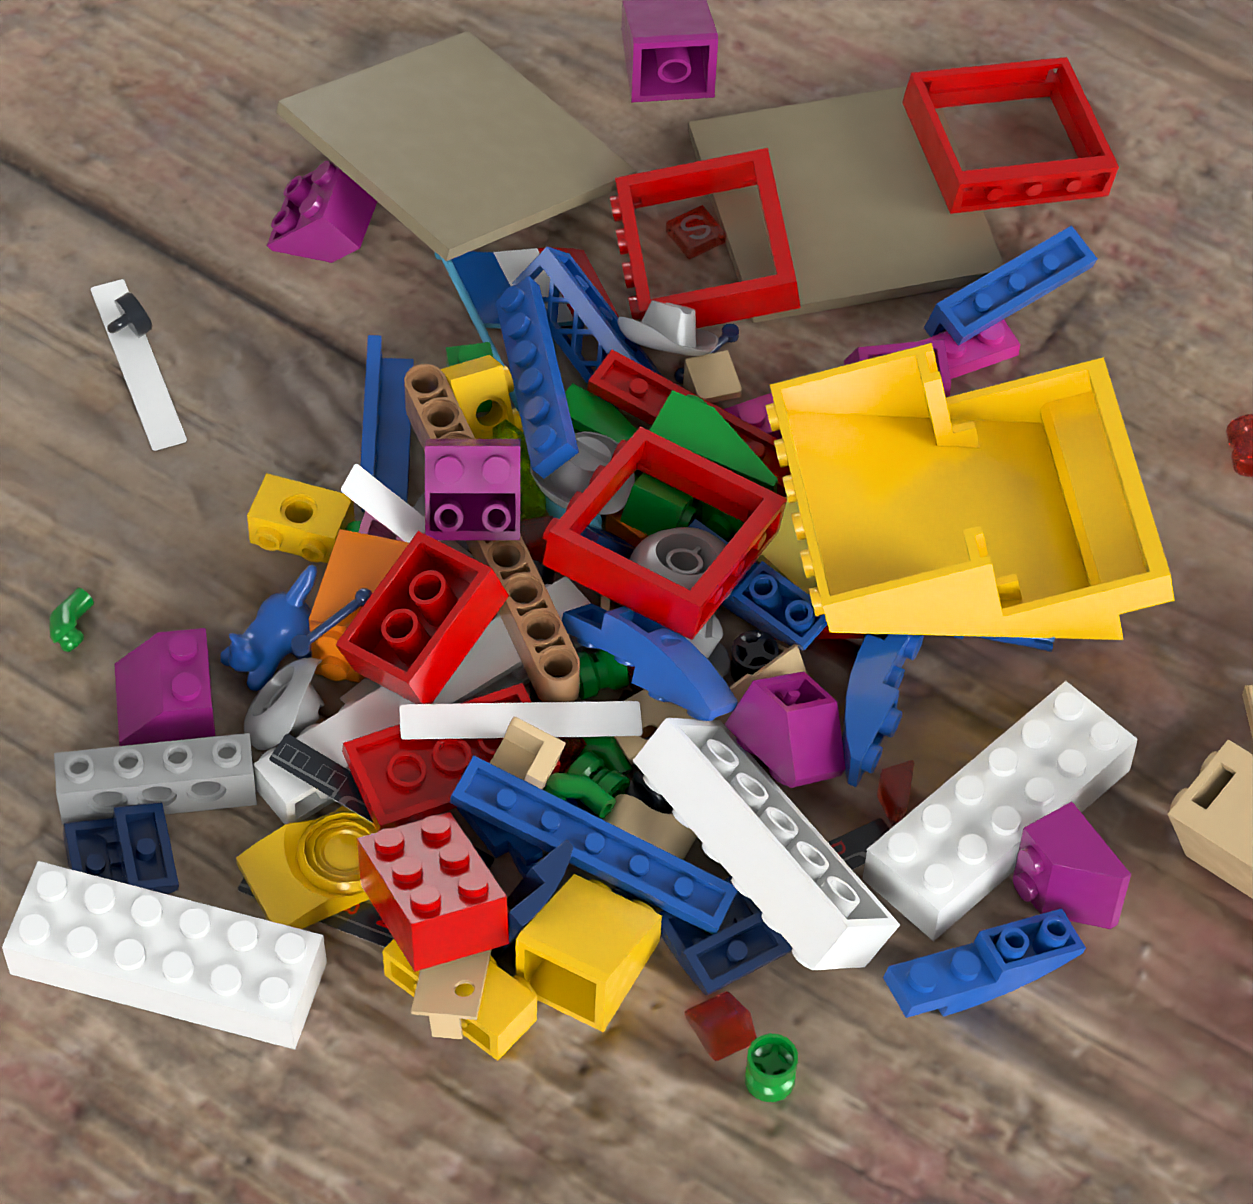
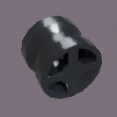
(748, 649)

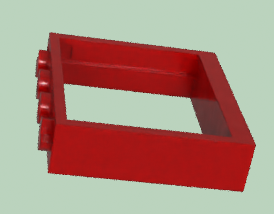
(695, 179)
(1013, 185)
(636, 586)

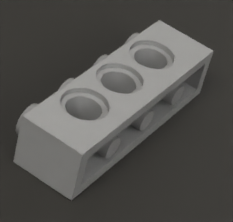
(178, 773)

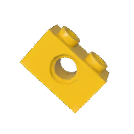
(482, 381)
(298, 518)

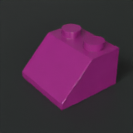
(165, 689)
(1070, 869)

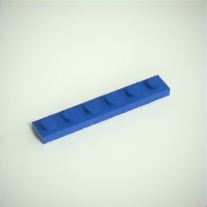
(536, 377)
(596, 845)

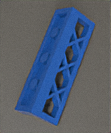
(1011, 287)
(588, 309)
(385, 420)

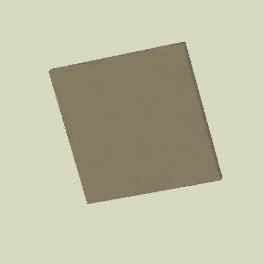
(455, 144)
(852, 201)

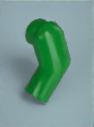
(65, 617)
(610, 751)
(583, 789)

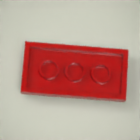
(416, 777)

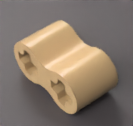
(651, 826)

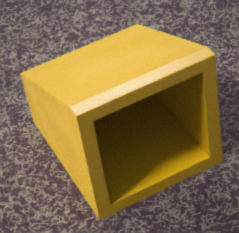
(587, 950)

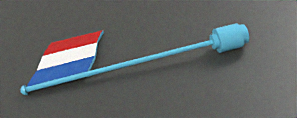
(482, 280)

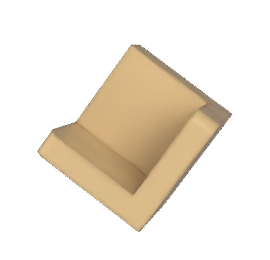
(712, 377)
(528, 753)

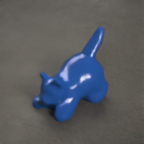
(270, 634)

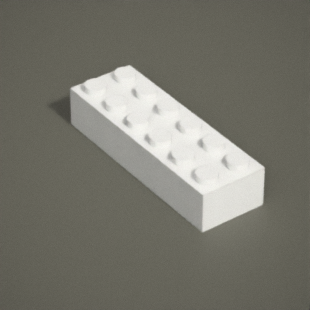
(972, 826)
(765, 844)
(165, 954)

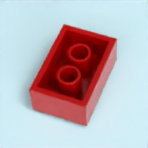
(422, 619)
(433, 891)

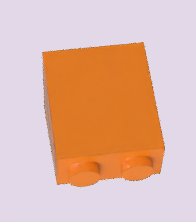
(354, 564)

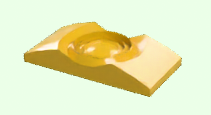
(307, 868)

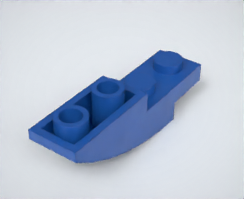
(773, 604)
(662, 658)
(873, 700)
(987, 968)

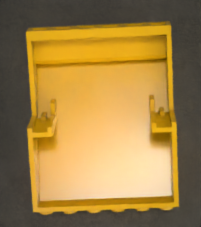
(968, 507)

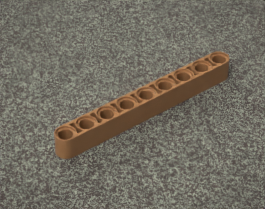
(437, 415)

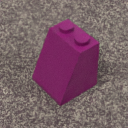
(669, 49)

